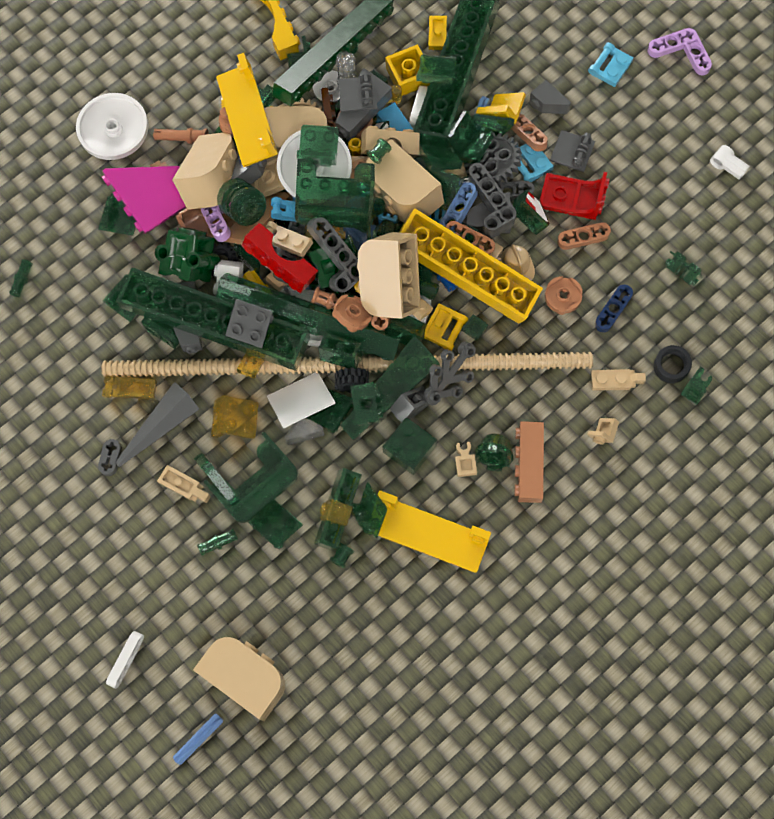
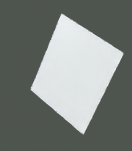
(300, 399)

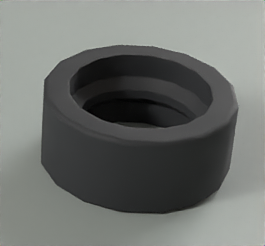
(682, 354)

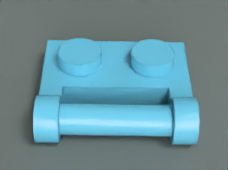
(615, 68)
(536, 161)

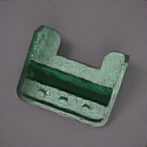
(338, 200)
(262, 486)

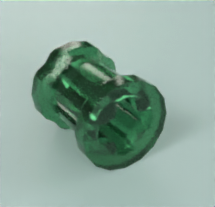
(379, 151)
(341, 555)

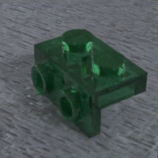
(436, 69)

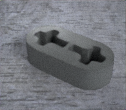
(105, 457)

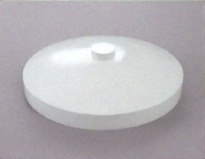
(112, 126)
(288, 163)

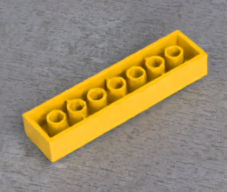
(472, 268)

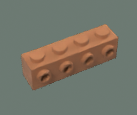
(530, 462)

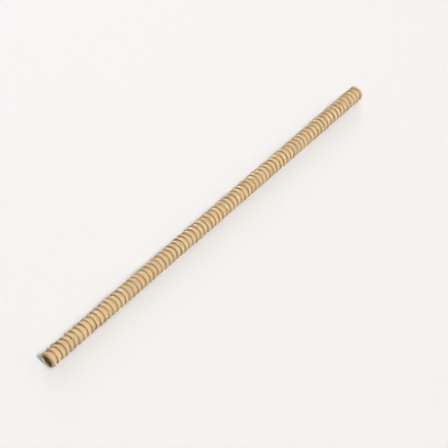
(316, 365)

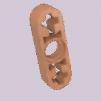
(523, 125)
(587, 229)
(483, 239)

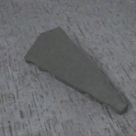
(170, 412)

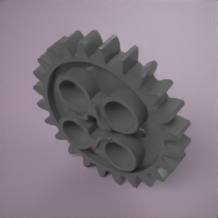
(494, 158)

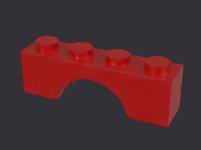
(296, 273)

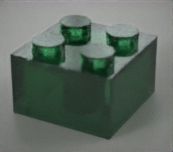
(409, 446)

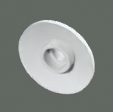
(329, 80)

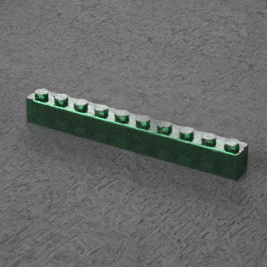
(308, 315)

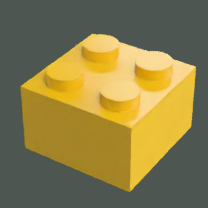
(403, 69)

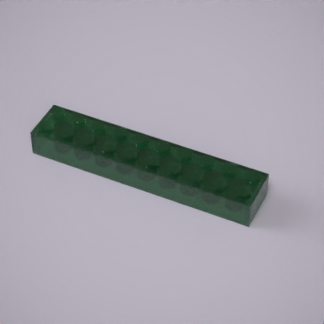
(467, 43)
(207, 317)

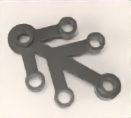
(435, 391)

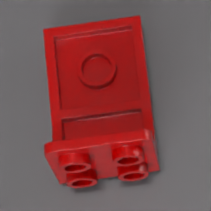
(574, 195)

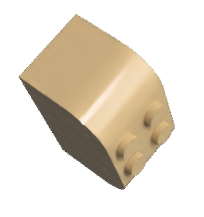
(288, 120)
(206, 170)
(405, 184)
(389, 275)
(243, 675)

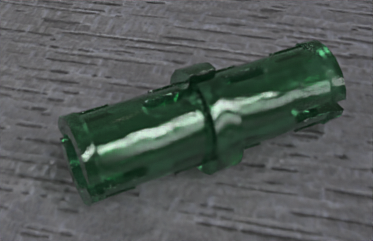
(20, 278)
(217, 542)

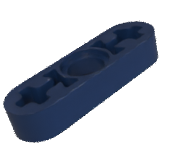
(613, 300)

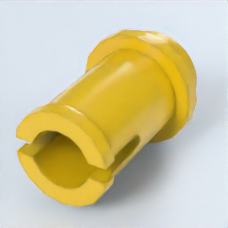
(355, 145)

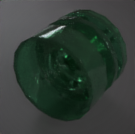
(241, 201)

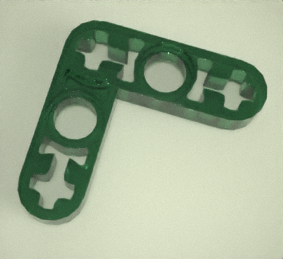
(216, 478)

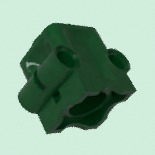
(187, 255)
(324, 264)

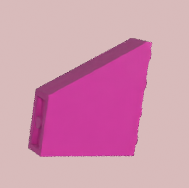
(146, 193)

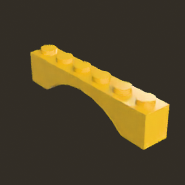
(282, 37)

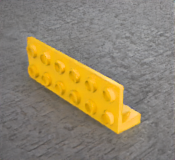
(246, 113)
(433, 534)

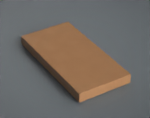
(238, 231)

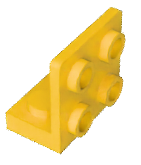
(504, 105)

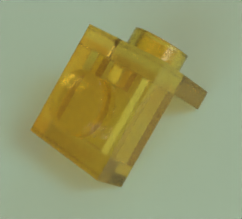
(335, 512)

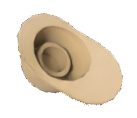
(519, 260)

